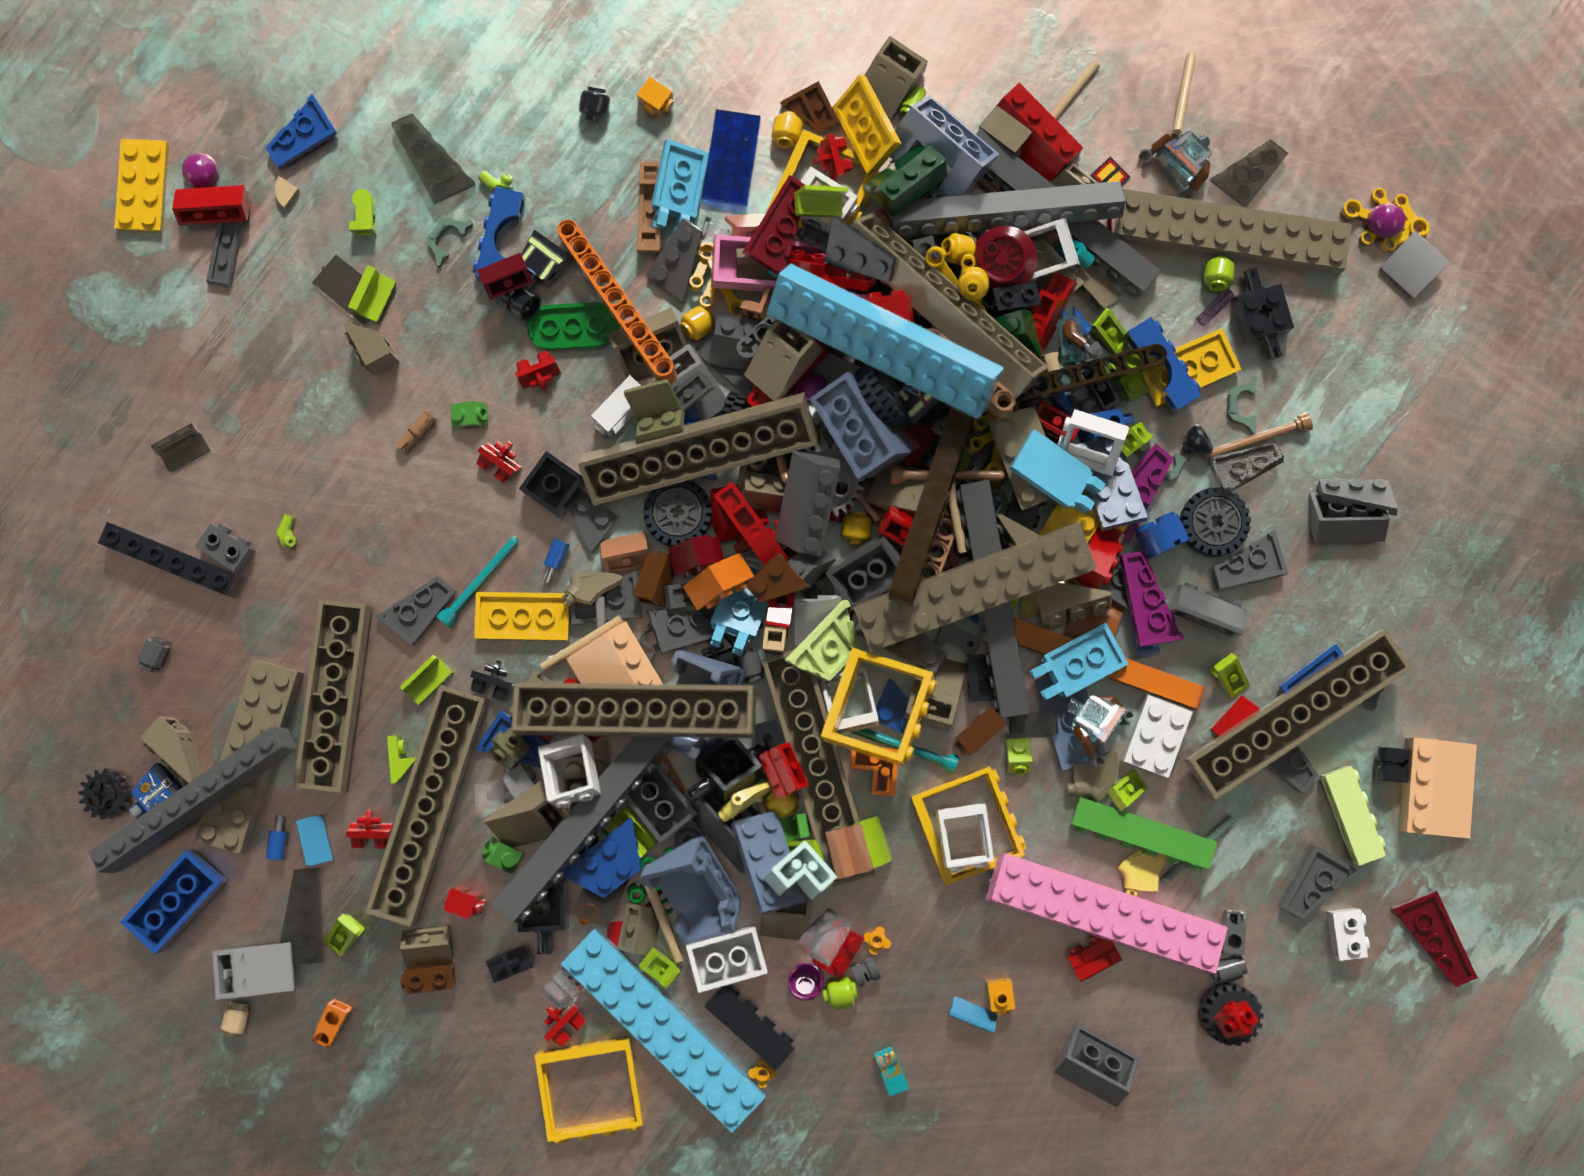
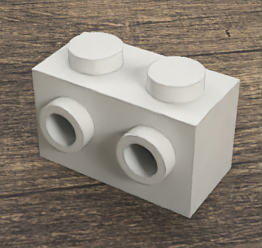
(1348, 934)

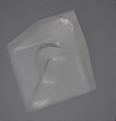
(825, 936)

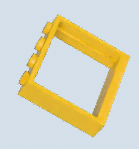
(796, 158)
(842, 696)
(1001, 802)
(585, 1131)

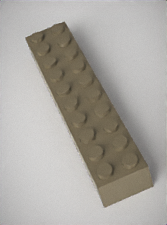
(1234, 232)
(950, 313)
(699, 450)
(978, 586)
(634, 710)
(1298, 714)
(802, 722)
(426, 806)

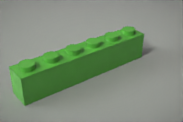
(1143, 833)

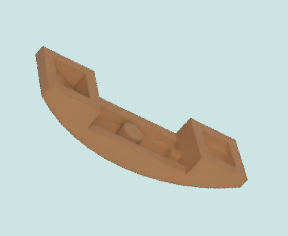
(647, 237)

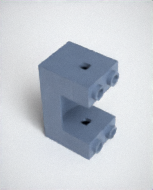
(963, 149)
(857, 430)

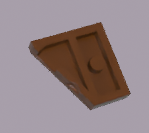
(812, 107)
(776, 580)

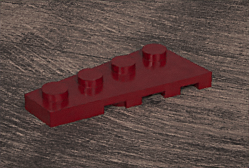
(775, 233)
(1434, 930)

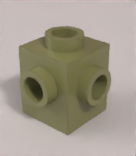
(508, 748)

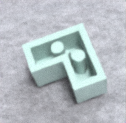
(804, 868)

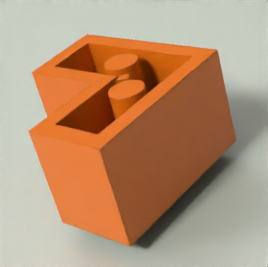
(718, 582)
(883, 772)

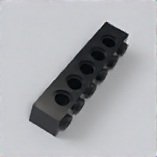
(170, 560)

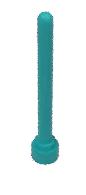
(449, 614)
(948, 762)

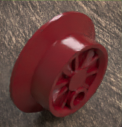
(1006, 256)

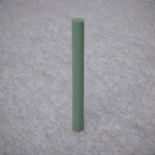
(1213, 835)

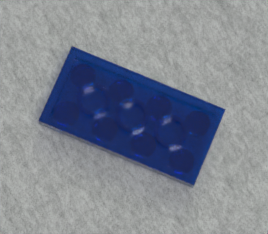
(731, 157)

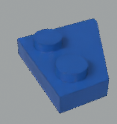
(892, 707)

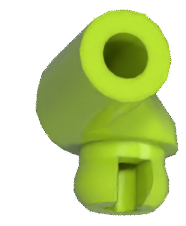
(488, 180)
(284, 532)

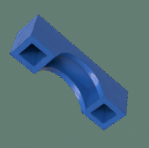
(505, 209)
(1180, 387)

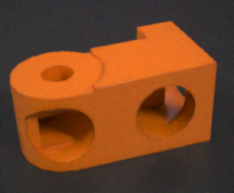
(331, 1023)

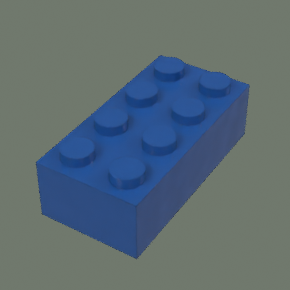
(173, 901)

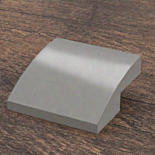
(1414, 264)
(810, 613)

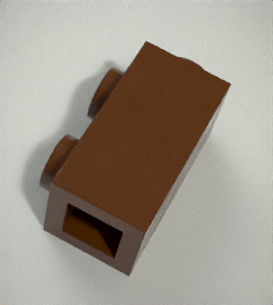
(655, 574)
(979, 732)
(429, 978)

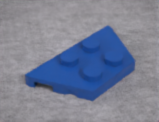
(607, 862)

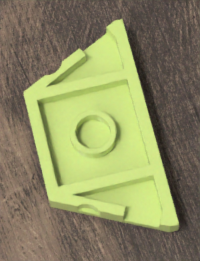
(827, 646)

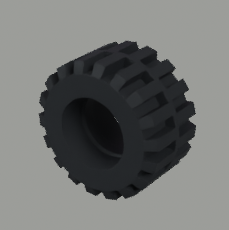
(1216, 999)

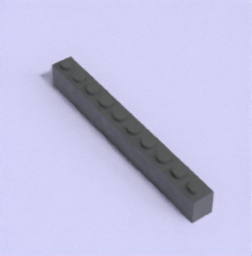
(1009, 208)
(1108, 249)
(998, 620)
(193, 800)
(580, 826)

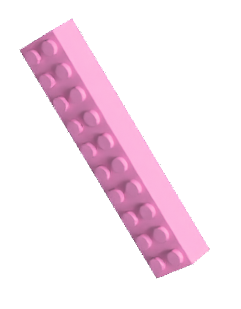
(1106, 913)

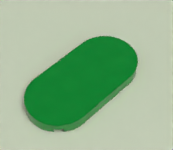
(571, 326)

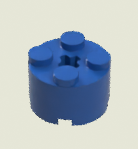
(1161, 536)

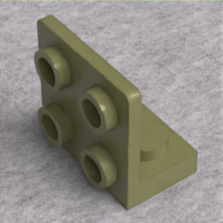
(656, 410)

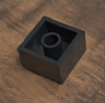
(552, 484)

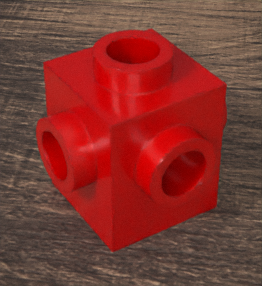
(1236, 1019)

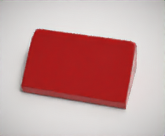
(1236, 713)

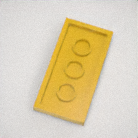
(866, 125)
(141, 185)
(1207, 361)
(521, 616)

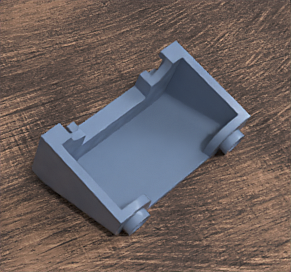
(701, 671)
(697, 891)

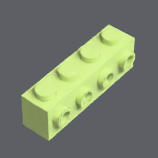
(1352, 815)

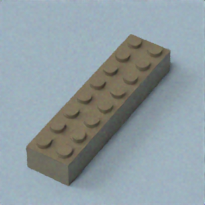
(332, 696)
(263, 703)

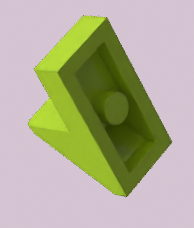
(1110, 332)
(1133, 384)
(1230, 675)
(398, 766)
(1127, 789)
(343, 934)

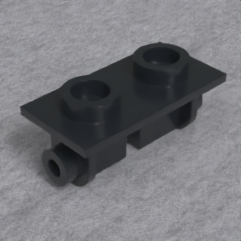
(813, 231)
(1015, 297)

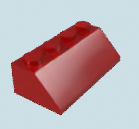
(1050, 144)

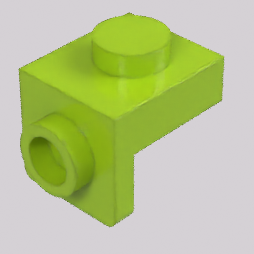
(1019, 756)
(660, 967)

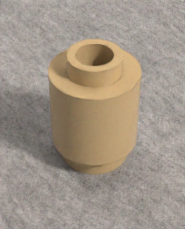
(235, 1018)

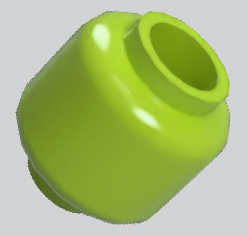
(1219, 273)
(840, 993)

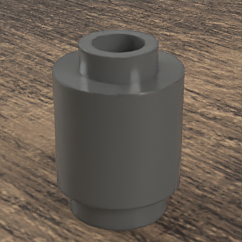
(152, 654)
(751, 665)
(1230, 969)

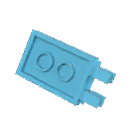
(678, 183)
(1055, 472)
(738, 616)
(1080, 662)

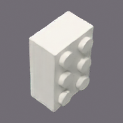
(1156, 736)
(727, 959)

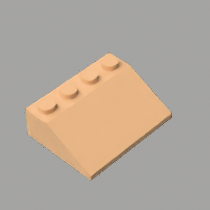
(614, 660)
(1438, 788)

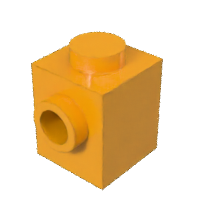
(655, 97)
(1000, 996)

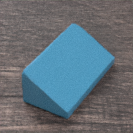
(314, 840)
(973, 1014)

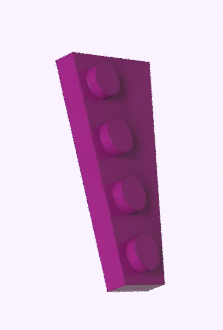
(1148, 476)
(1149, 612)

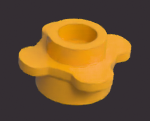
(883, 941)
(755, 1073)

